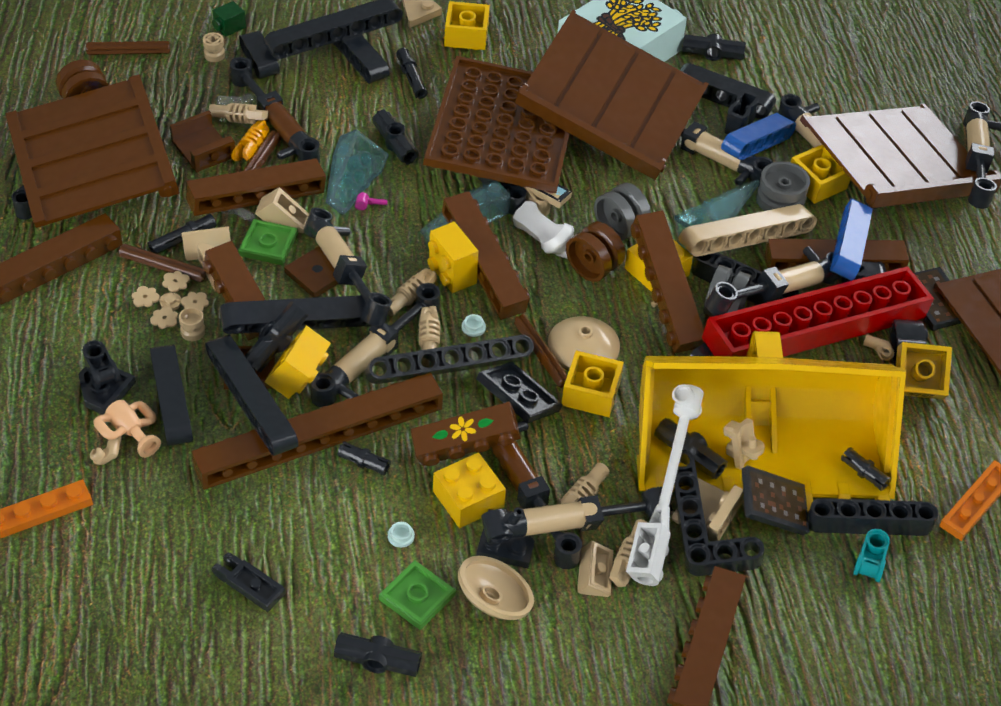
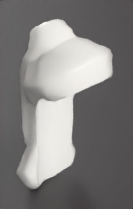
(550, 235)

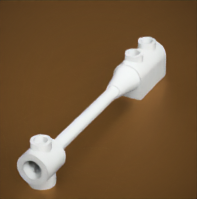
(652, 538)

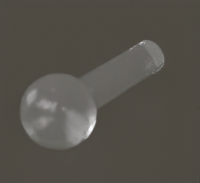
(248, 98)
(241, 212)

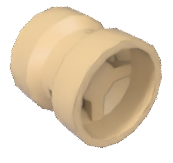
(213, 46)
(192, 324)

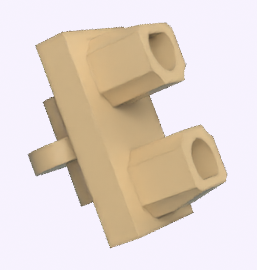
(743, 442)

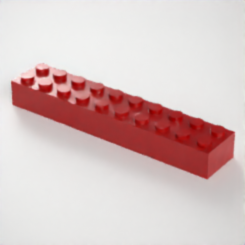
(823, 314)

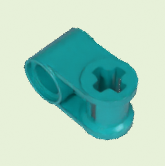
(871, 558)

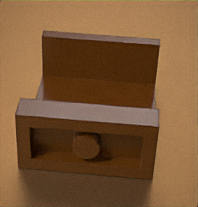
(201, 142)

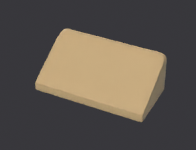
(208, 236)
(595, 569)

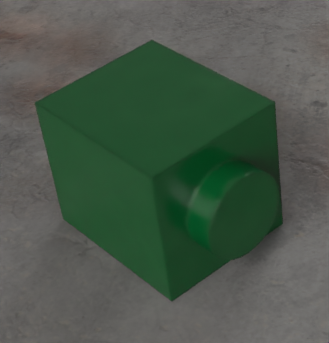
(229, 18)

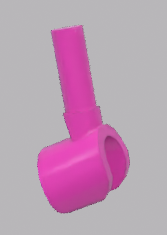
(363, 200)

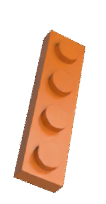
(974, 503)
(44, 508)

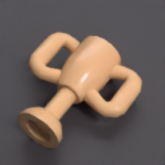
(127, 422)

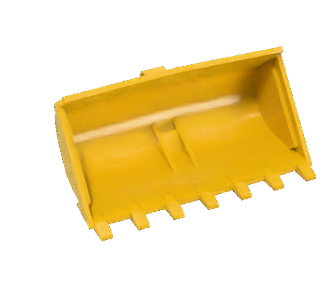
(799, 410)

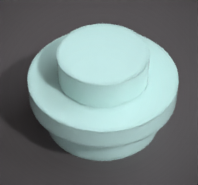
(473, 325)
(401, 534)

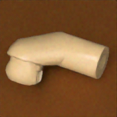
(881, 346)
(103, 456)

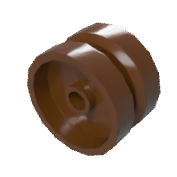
(79, 77)
(595, 251)

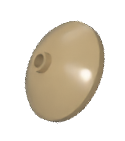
(583, 335)
(495, 588)

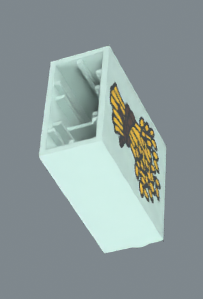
(640, 22)

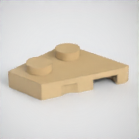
(420, 11)

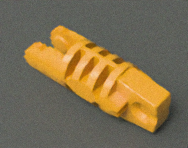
(250, 141)

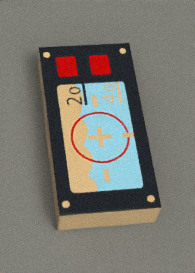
(556, 199)

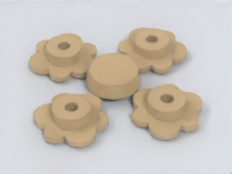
(170, 301)

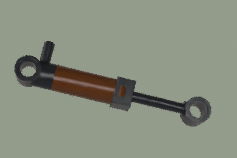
(278, 116)
(535, 493)

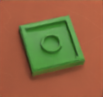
(268, 242)
(417, 594)

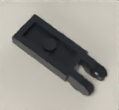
(250, 582)

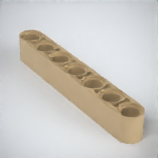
(747, 230)

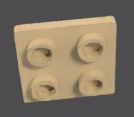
(718, 508)

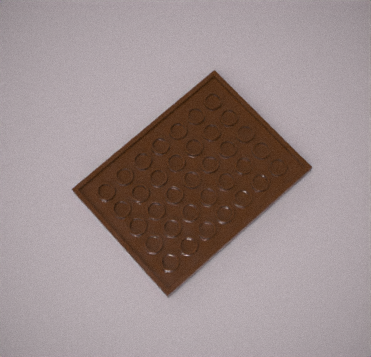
(490, 135)

